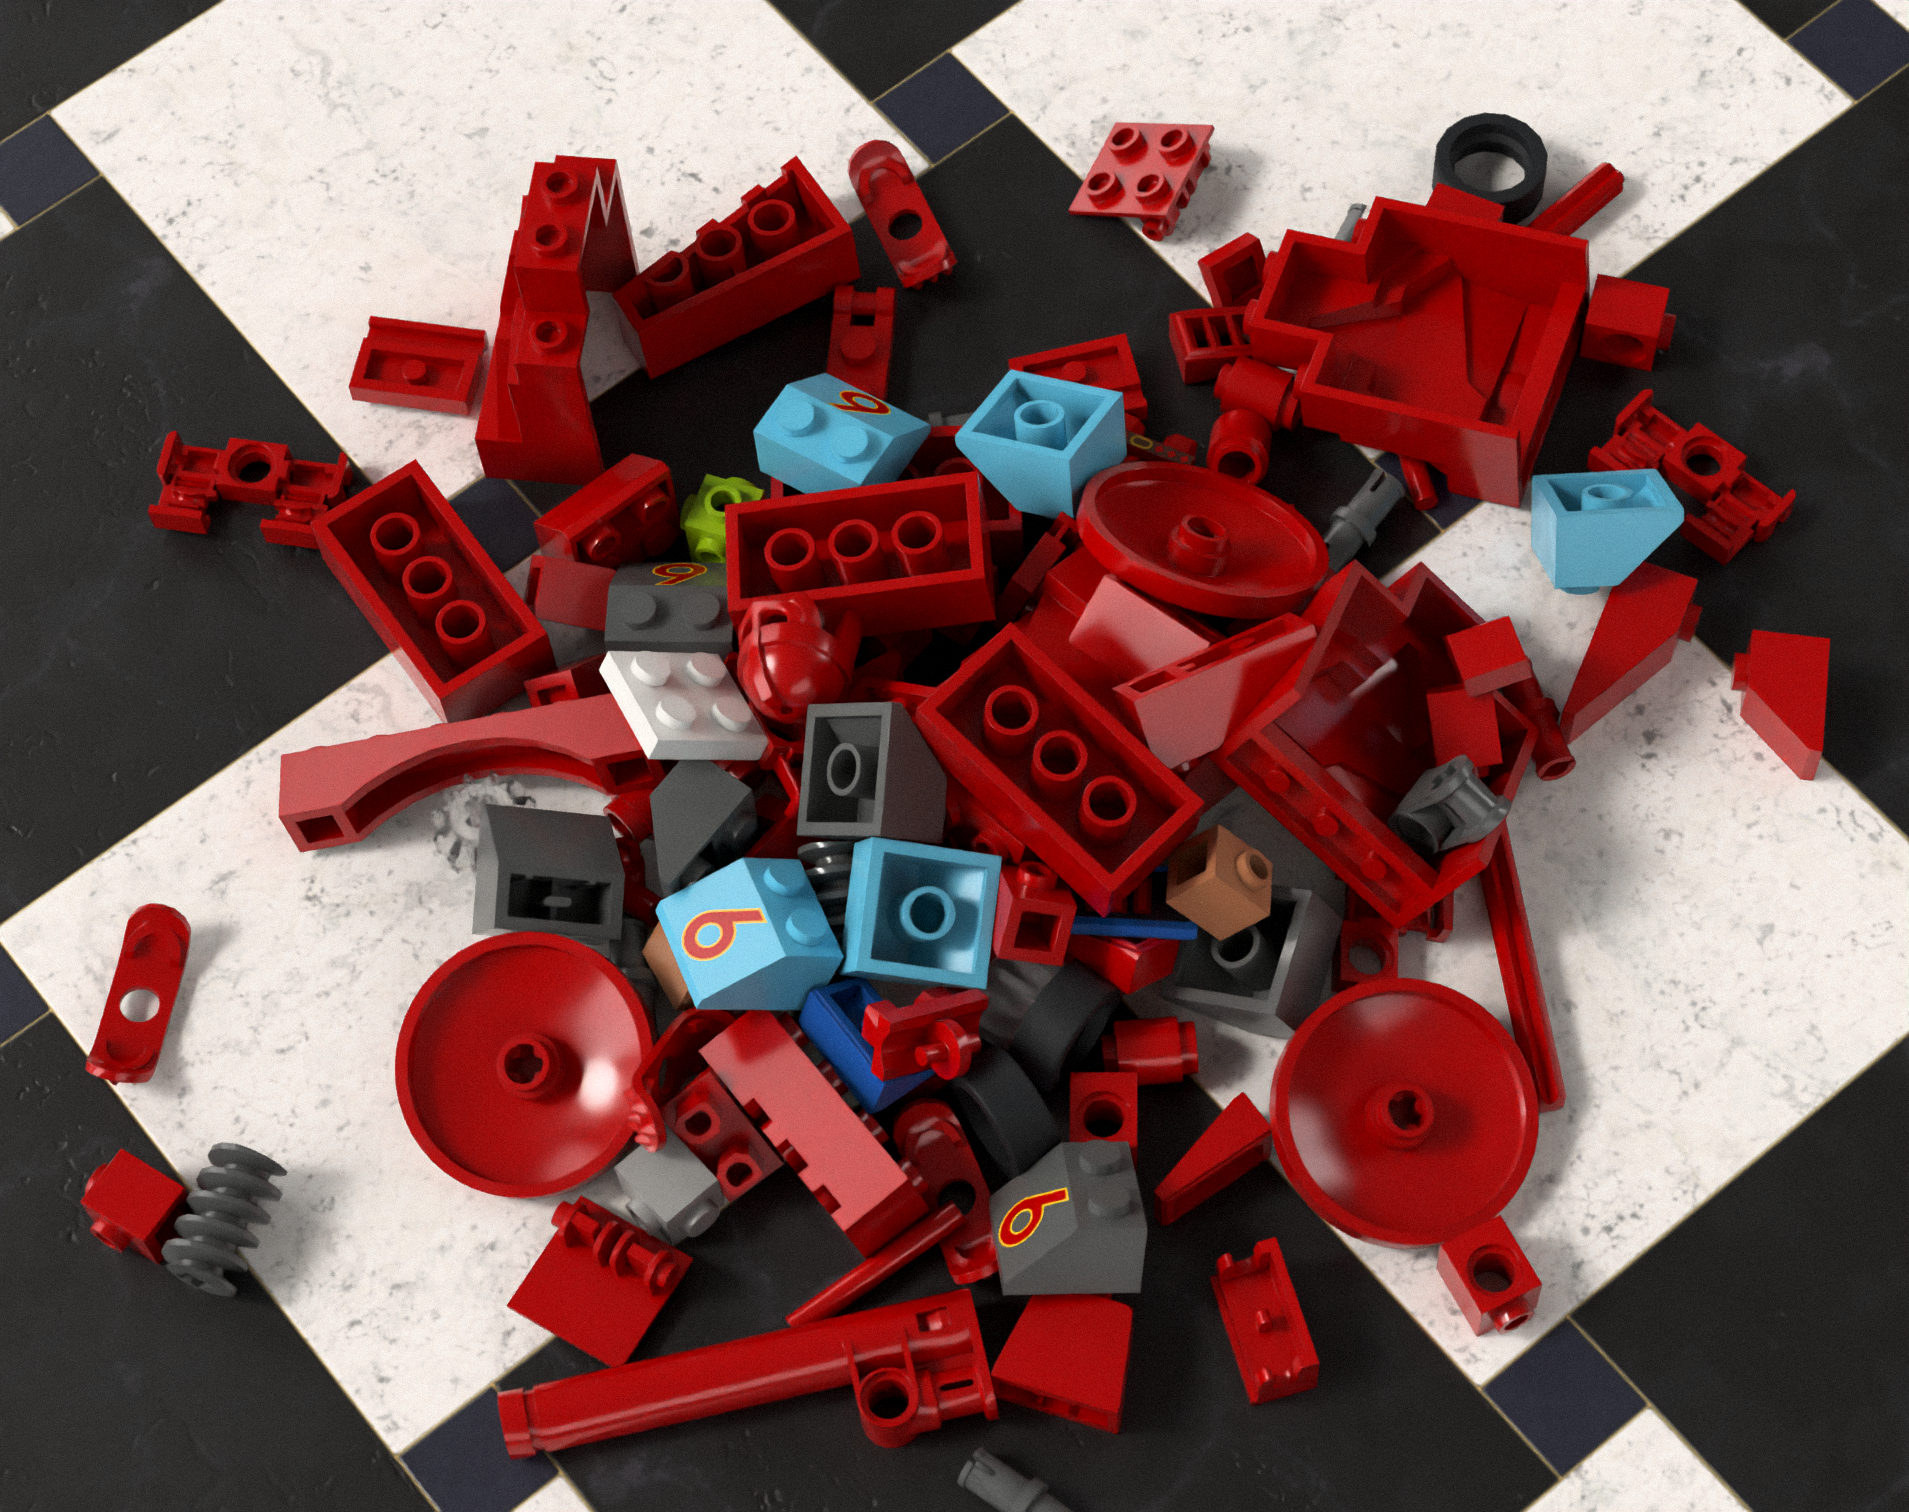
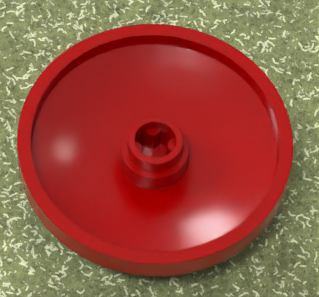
(1201, 539)
(523, 1064)
(1403, 1113)

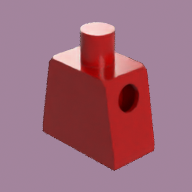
(1069, 1358)

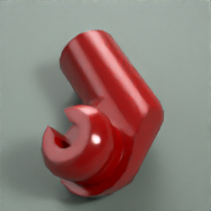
(637, 899)

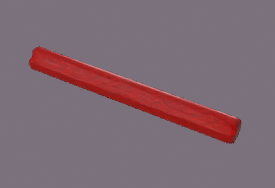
(1521, 974)

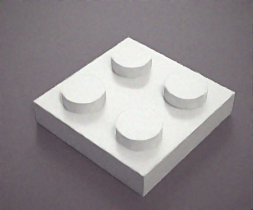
(683, 706)

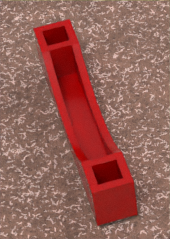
(353, 787)

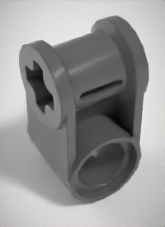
(1447, 809)

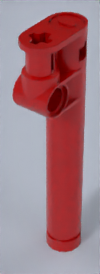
(907, 1350)

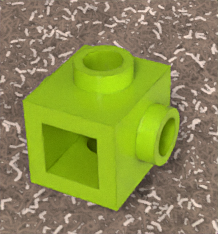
(705, 515)

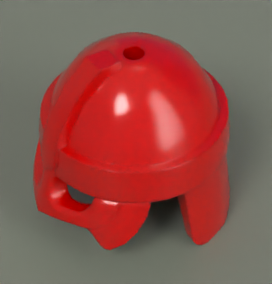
(795, 660)

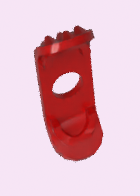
(888, 191)
(150, 960)
(681, 1049)
(940, 1151)

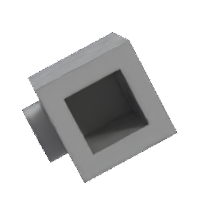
(670, 1190)

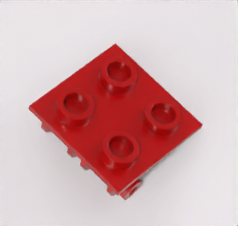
(1146, 174)
(599, 1282)

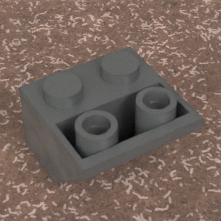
(700, 823)
(548, 875)

